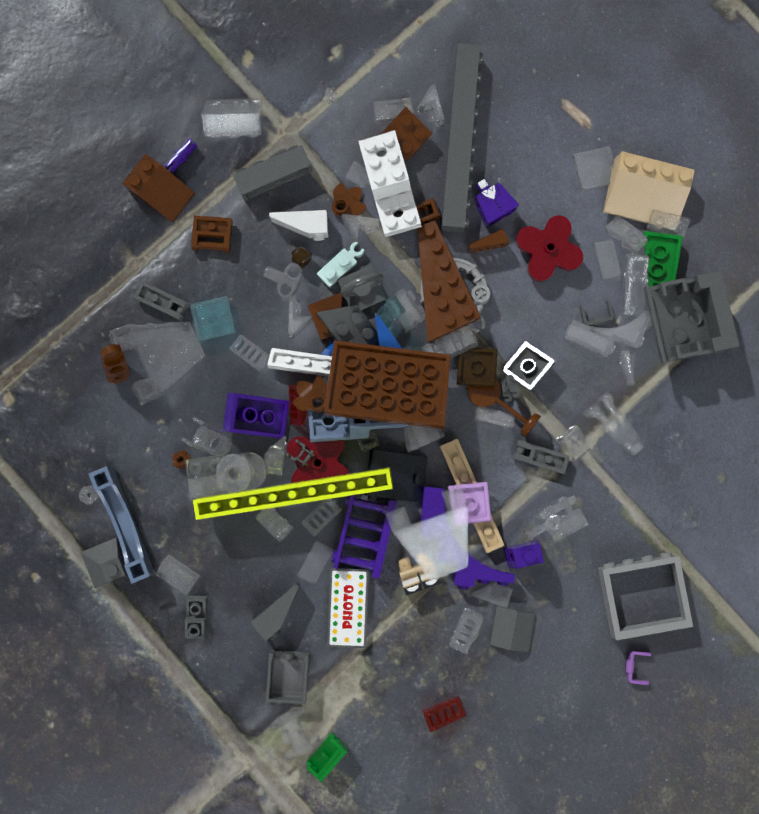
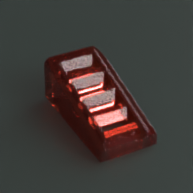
(297, 416)
(441, 707)

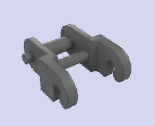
(509, 386)
(298, 458)

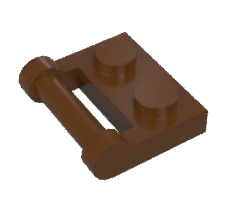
(211, 227)

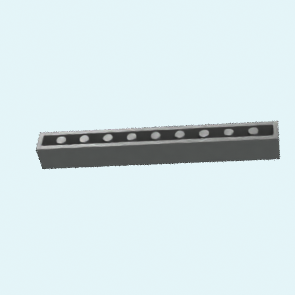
(460, 138)

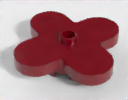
(543, 261)
(326, 451)

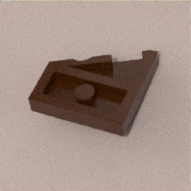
(326, 304)

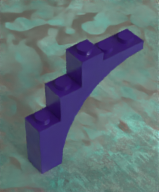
(434, 505)

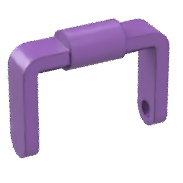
(630, 667)

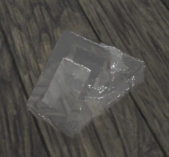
(431, 104)
(355, 223)
(296, 323)

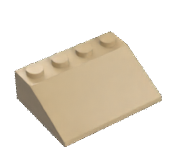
(646, 185)

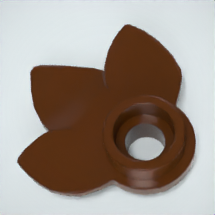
(349, 199)
(309, 393)

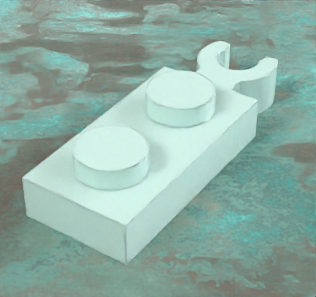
(339, 265)

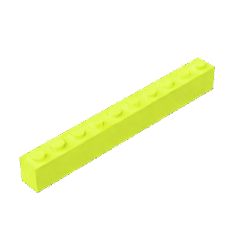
(293, 493)

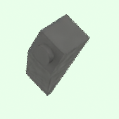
(273, 617)

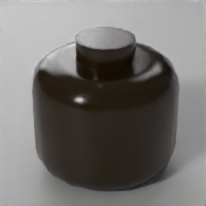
(301, 256)

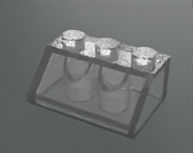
(232, 117)

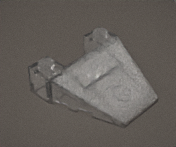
(164, 351)
(437, 542)

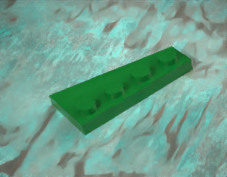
(663, 256)

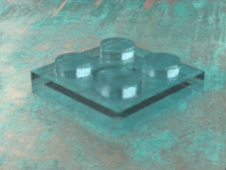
(213, 319)

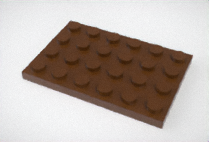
(388, 385)

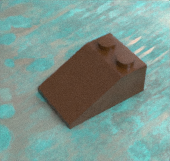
(158, 188)

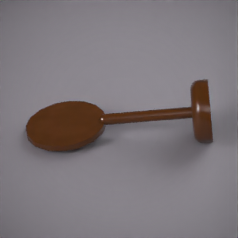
(488, 396)

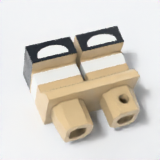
(411, 580)

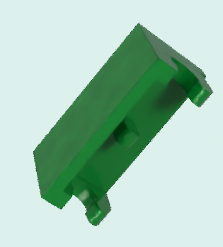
(326, 756)

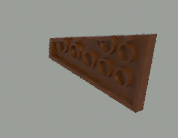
(444, 291)

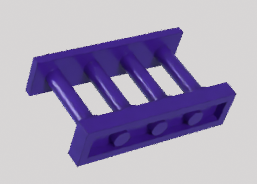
(379, 547)

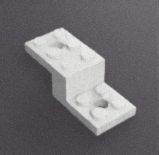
(390, 183)

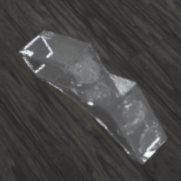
(601, 339)

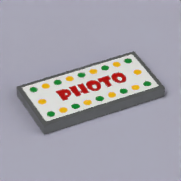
(348, 608)

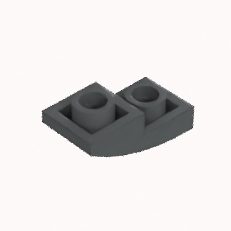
(196, 617)

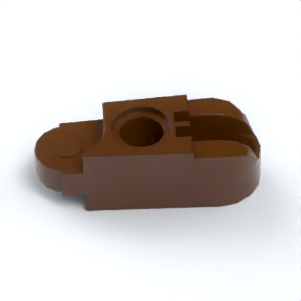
(114, 364)

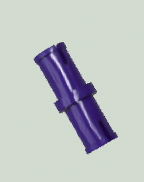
(180, 155)

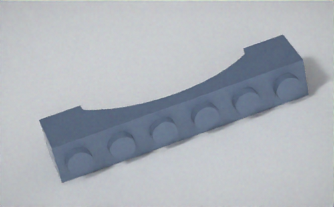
(134, 552)

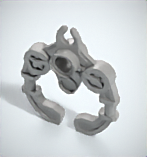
(480, 293)

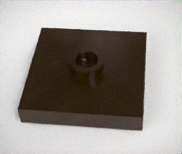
(477, 368)

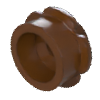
(176, 459)

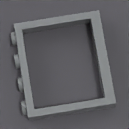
(620, 633)

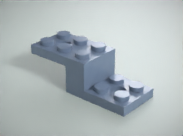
(343, 427)

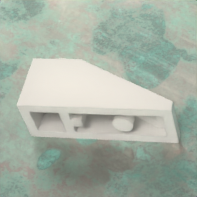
(307, 223)

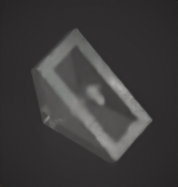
(574, 442)

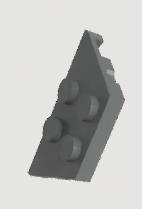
(349, 325)

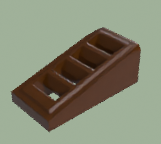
(424, 206)
(493, 241)

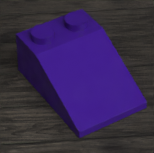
(255, 415)

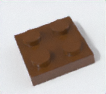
(409, 132)

